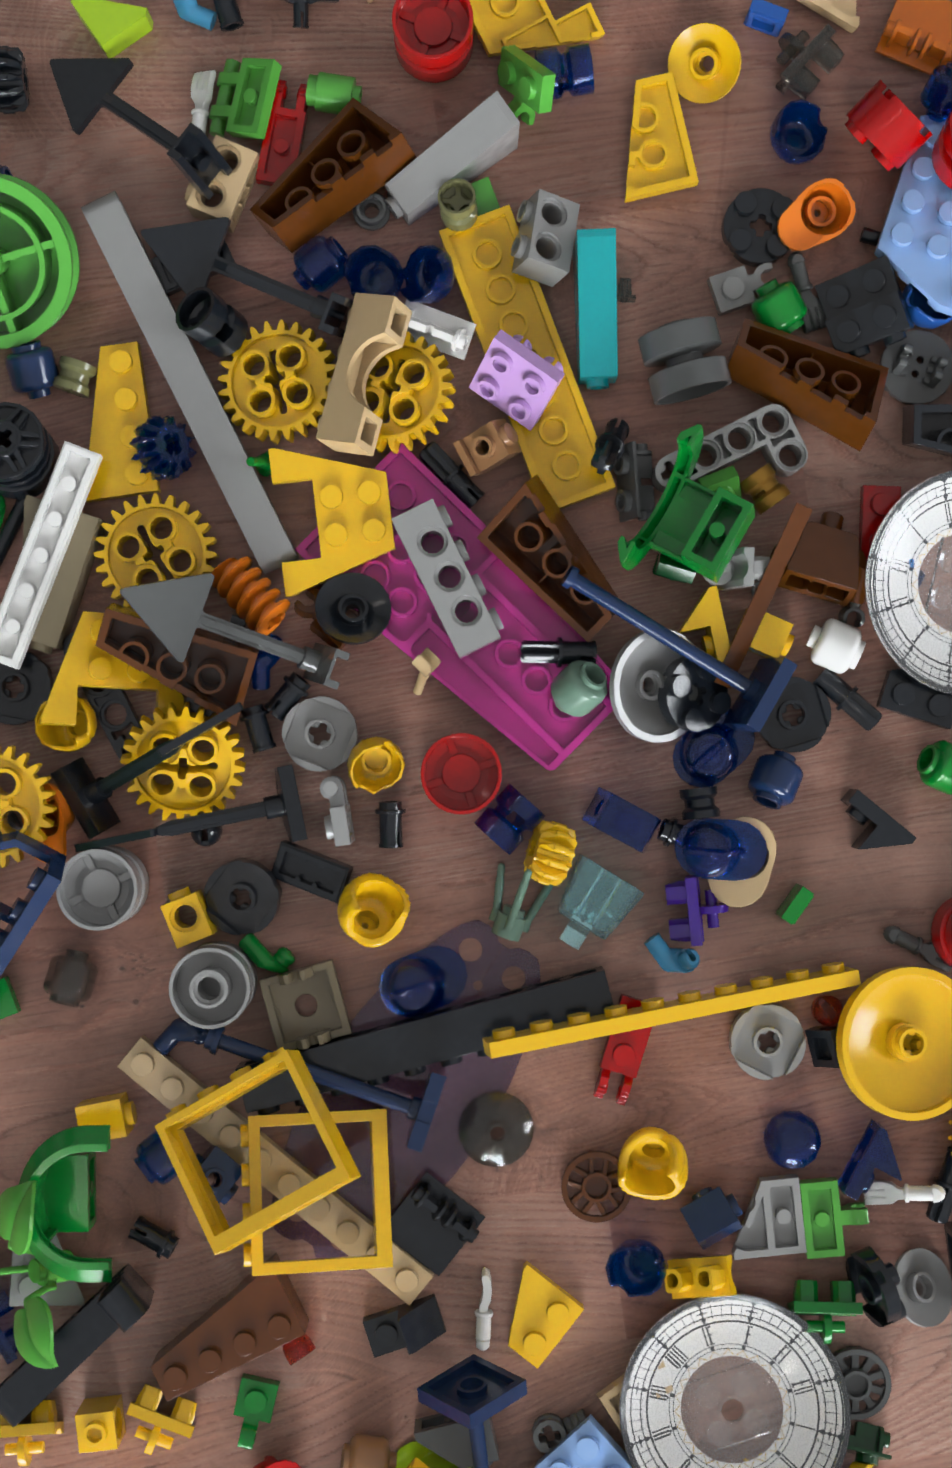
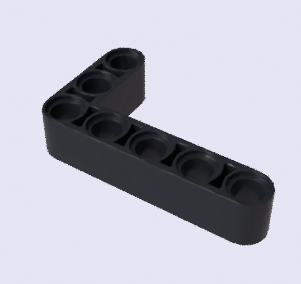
(112, 1307)

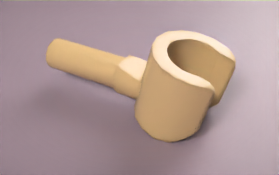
(426, 664)

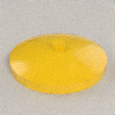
(899, 1043)

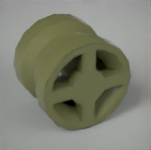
(74, 376)

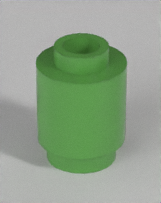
(331, 92)

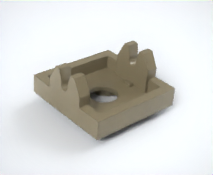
(299, 1031)

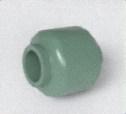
(579, 688)

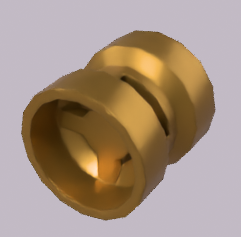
(764, 488)

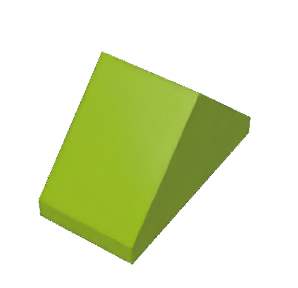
(113, 23)

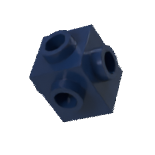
(225, 1172)

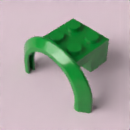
(690, 520)
(67, 1199)

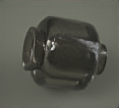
(70, 978)

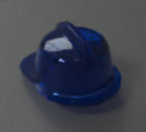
(711, 754)
(720, 849)
(423, 981)

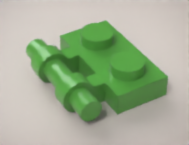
(252, 99)

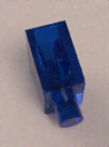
(621, 820)

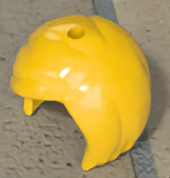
(379, 900)
(652, 1164)

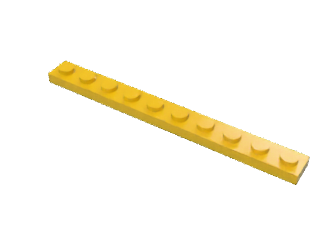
(656, 1012)

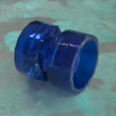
(571, 67)
(499, 828)

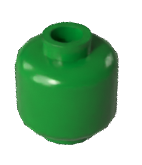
(779, 306)
(936, 766)

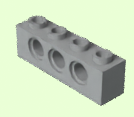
(412, 529)

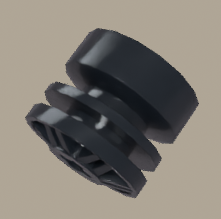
(29, 458)

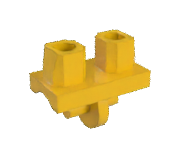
(700, 1277)
(146, 1410)
(42, 1423)

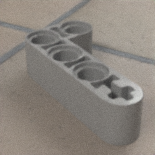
(756, 439)

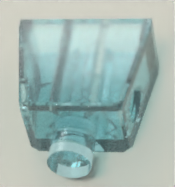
(594, 902)

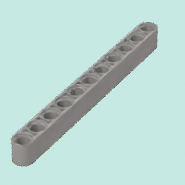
(189, 382)

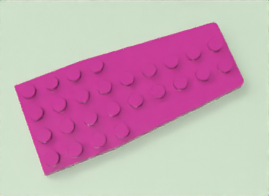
(492, 679)

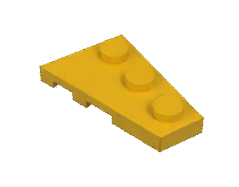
(659, 143)

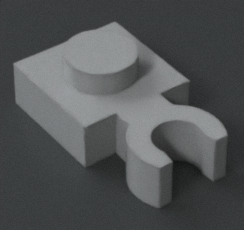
(736, 288)

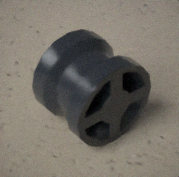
(699, 803)

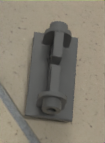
(633, 498)

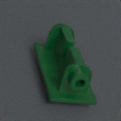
(869, 1443)

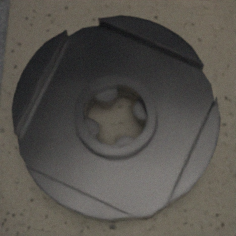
(742, 239)
(37, 683)
(692, 714)
(809, 726)
(221, 899)
(877, 1285)

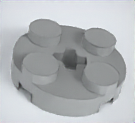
(301, 743)
(773, 1061)

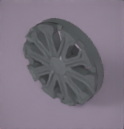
(860, 1383)

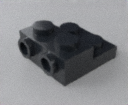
(865, 308)

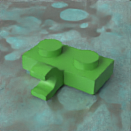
(527, 81)
(825, 1217)

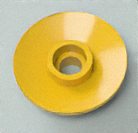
(687, 61)

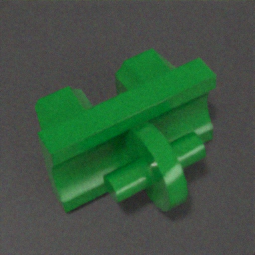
(842, 1304)

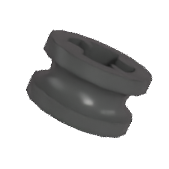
(556, 1424)

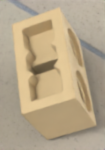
(233, 188)

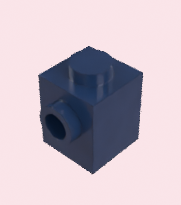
(712, 1216)

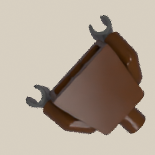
(828, 566)

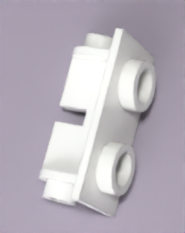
(446, 331)

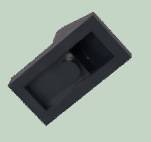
(882, 828)
(404, 1326)

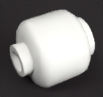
(836, 646)

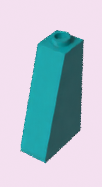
(595, 307)

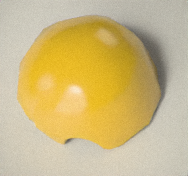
(68, 737)
(375, 764)

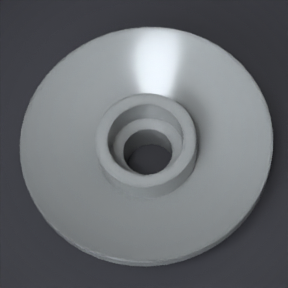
(924, 1287)

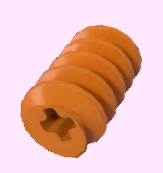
(249, 594)

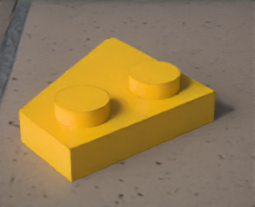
(540, 1315)

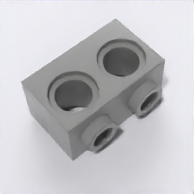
(548, 228)

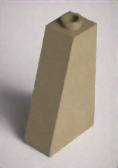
(70, 581)

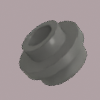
(372, 224)

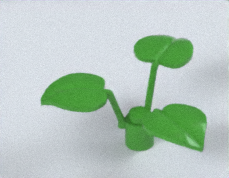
(34, 1323)

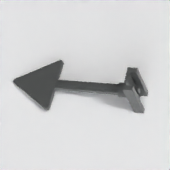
(176, 610)

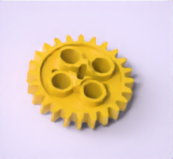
(247, 390)
(425, 396)
(184, 538)
(182, 795)
(27, 798)

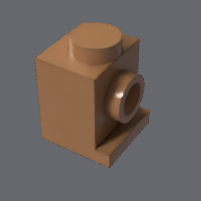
(480, 457)

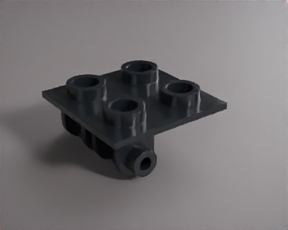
(434, 1223)

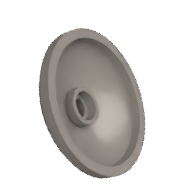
(637, 707)

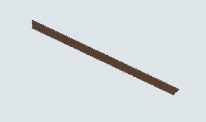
(766, 588)

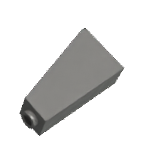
(461, 153)

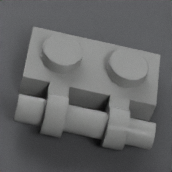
(339, 822)

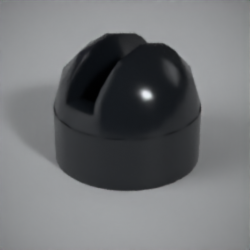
(214, 835)

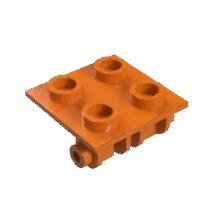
(918, 34)

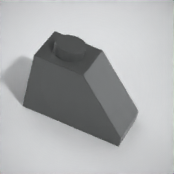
(453, 1440)

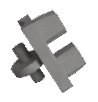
(741, 570)

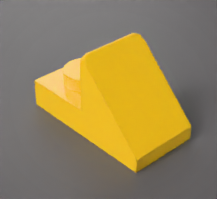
(708, 615)

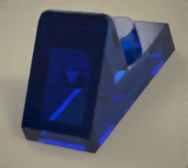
(871, 1152)

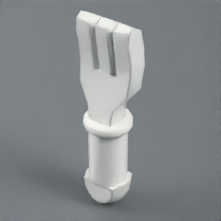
(201, 95)
(887, 1192)
(483, 1314)

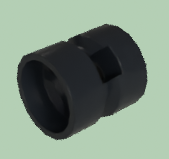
(211, 322)

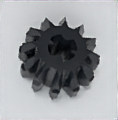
(13, 81)

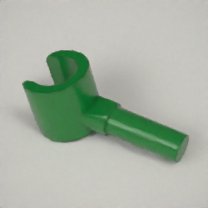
(261, 463)

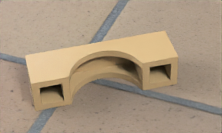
(372, 330)

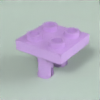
(517, 379)

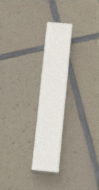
(45, 550)

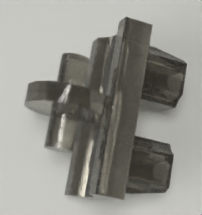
(821, 50)

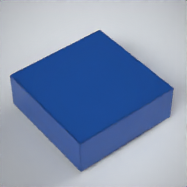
(766, 17)

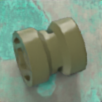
(456, 195)

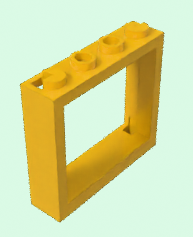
(191, 1174)
(380, 1195)

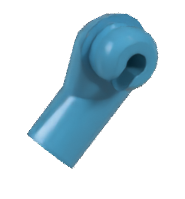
(196, 14)
(672, 959)

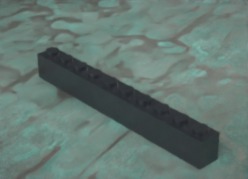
(435, 1036)

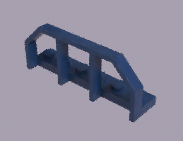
(42, 887)

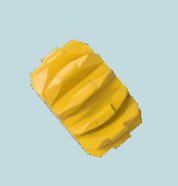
(550, 852)

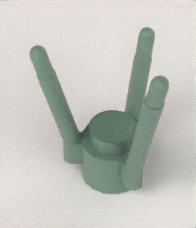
(510, 920)

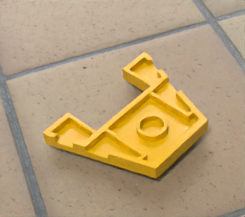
(531, 25)
(350, 515)
(95, 668)

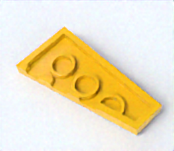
(117, 412)

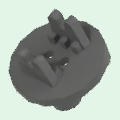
(933, 374)

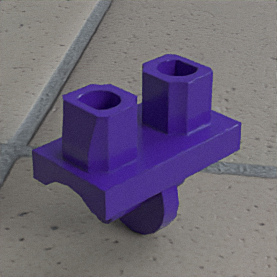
(691, 927)

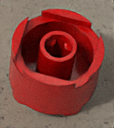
(887, 126)

